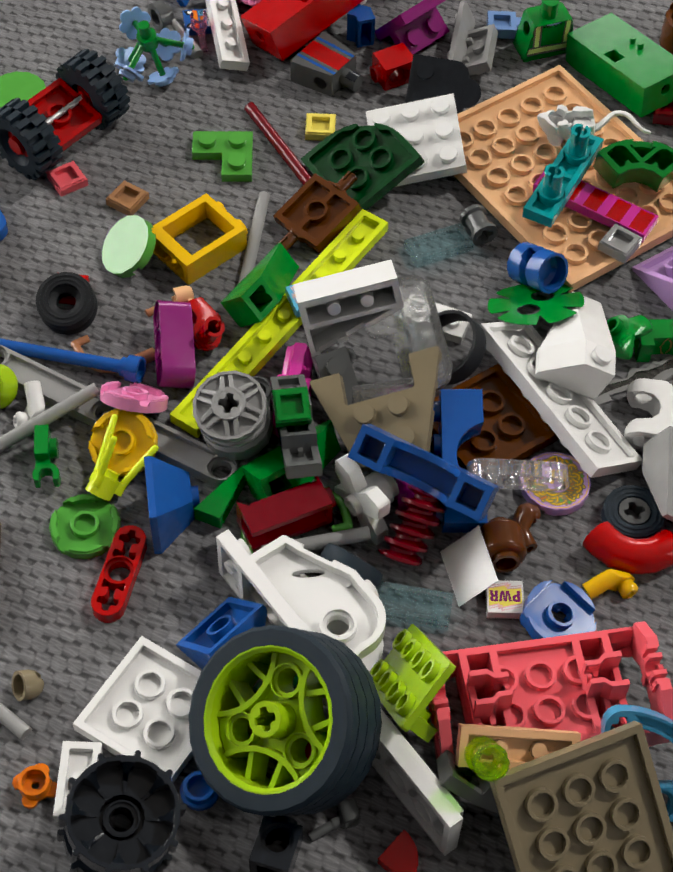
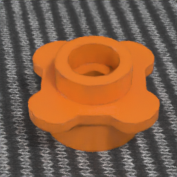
(34, 774)

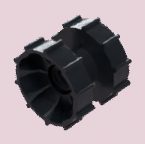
(124, 787)

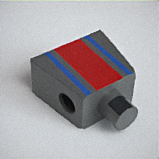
(325, 66)

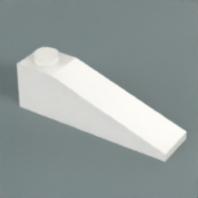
(578, 352)

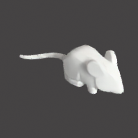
(558, 123)

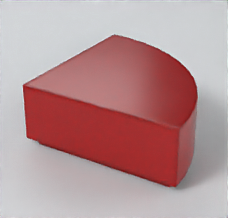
(400, 855)

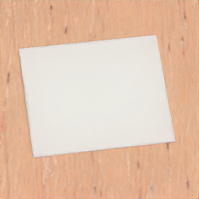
(469, 566)

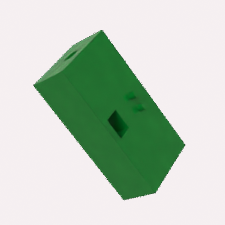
(622, 63)

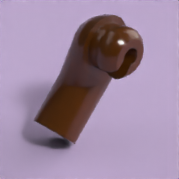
(526, 516)

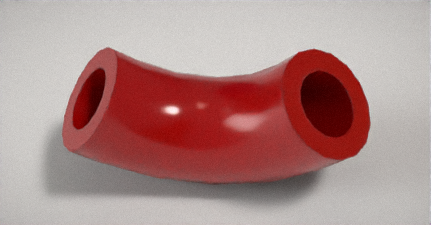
(630, 554)

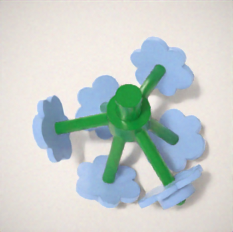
(162, 44)

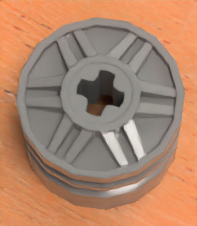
(246, 427)

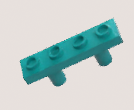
(563, 176)

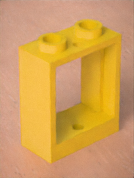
(195, 266)

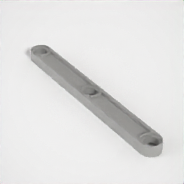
(173, 445)

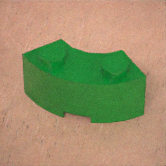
(636, 162)

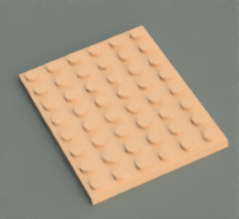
(510, 151)

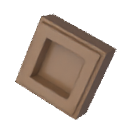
(127, 198)

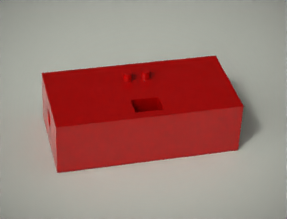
(289, 24)

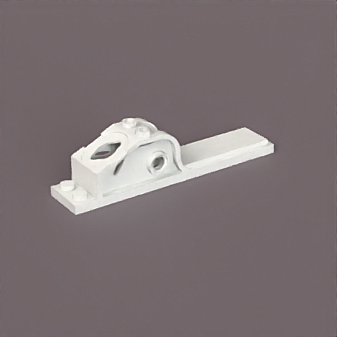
(352, 613)

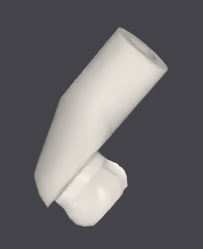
(34, 400)

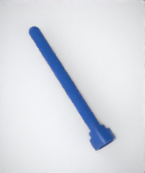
(129, 367)

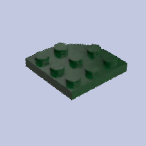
(372, 153)

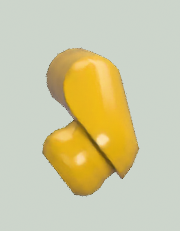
(611, 580)

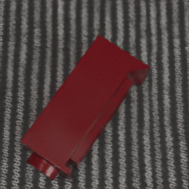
(286, 513)

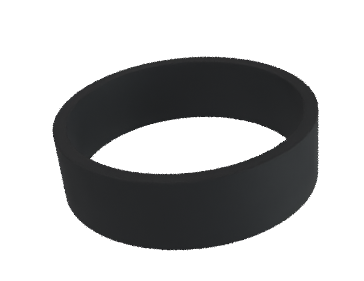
(476, 351)

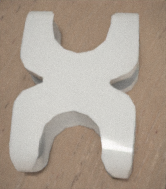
(657, 399)

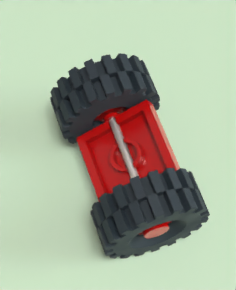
(58, 116)

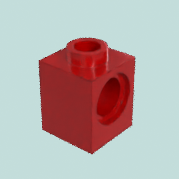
(391, 66)

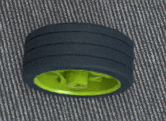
(284, 721)

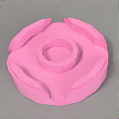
(134, 398)

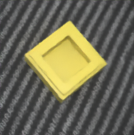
(319, 126)

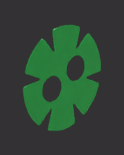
(550, 310)

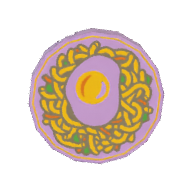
(566, 500)

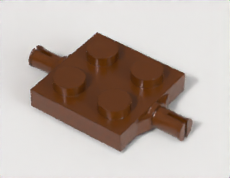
(317, 212)

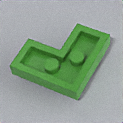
(231, 147)

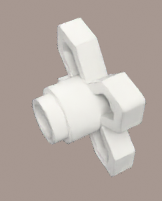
(366, 496)

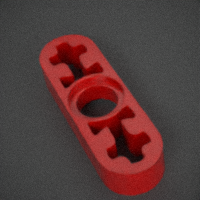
(116, 559)

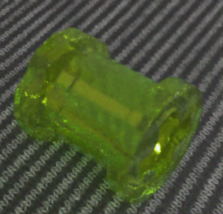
(486, 770)

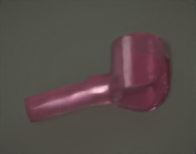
(200, 27)

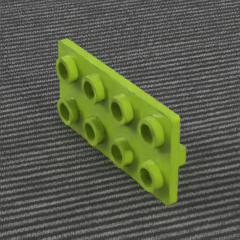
(411, 679)

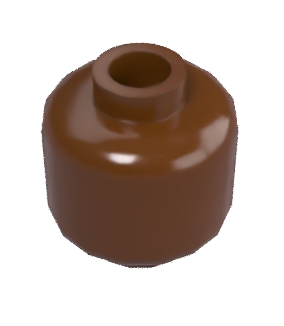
(504, 543)

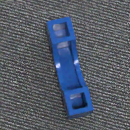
(458, 419)
(424, 470)

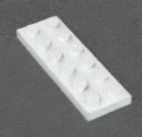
(572, 417)

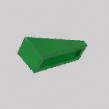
(218, 504)

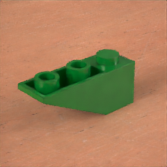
(261, 288)
(267, 473)

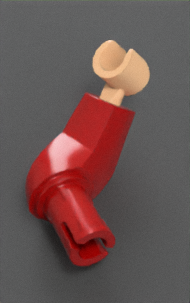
(206, 321)

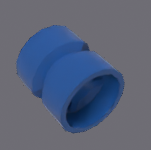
(537, 267)

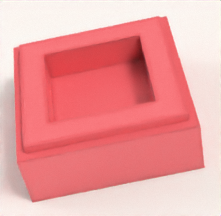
(67, 178)

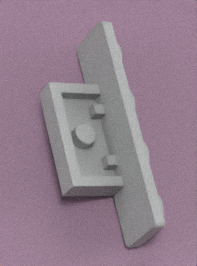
(471, 45)

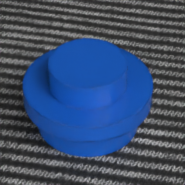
(197, 793)

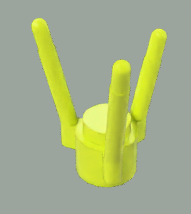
(103, 480)

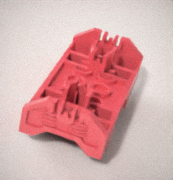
(553, 683)

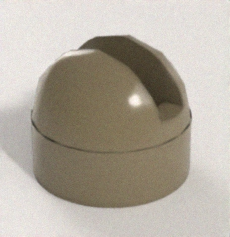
(27, 684)

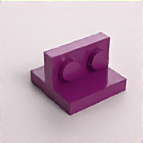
(416, 26)

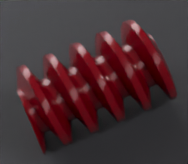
(413, 527)

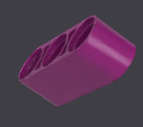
(174, 344)

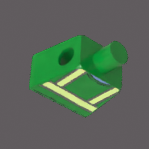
(543, 31)

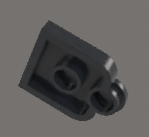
(439, 77)

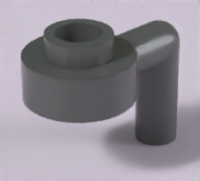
(161, 15)

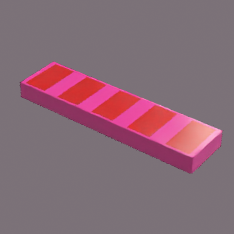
(609, 209)

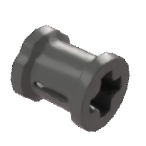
(478, 224)

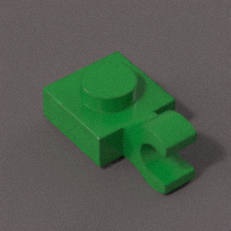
(44, 451)

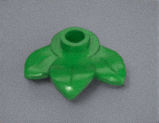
(625, 330)

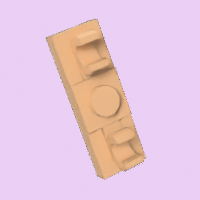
(519, 742)

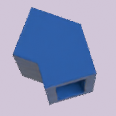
(361, 26)

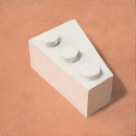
(346, 302)

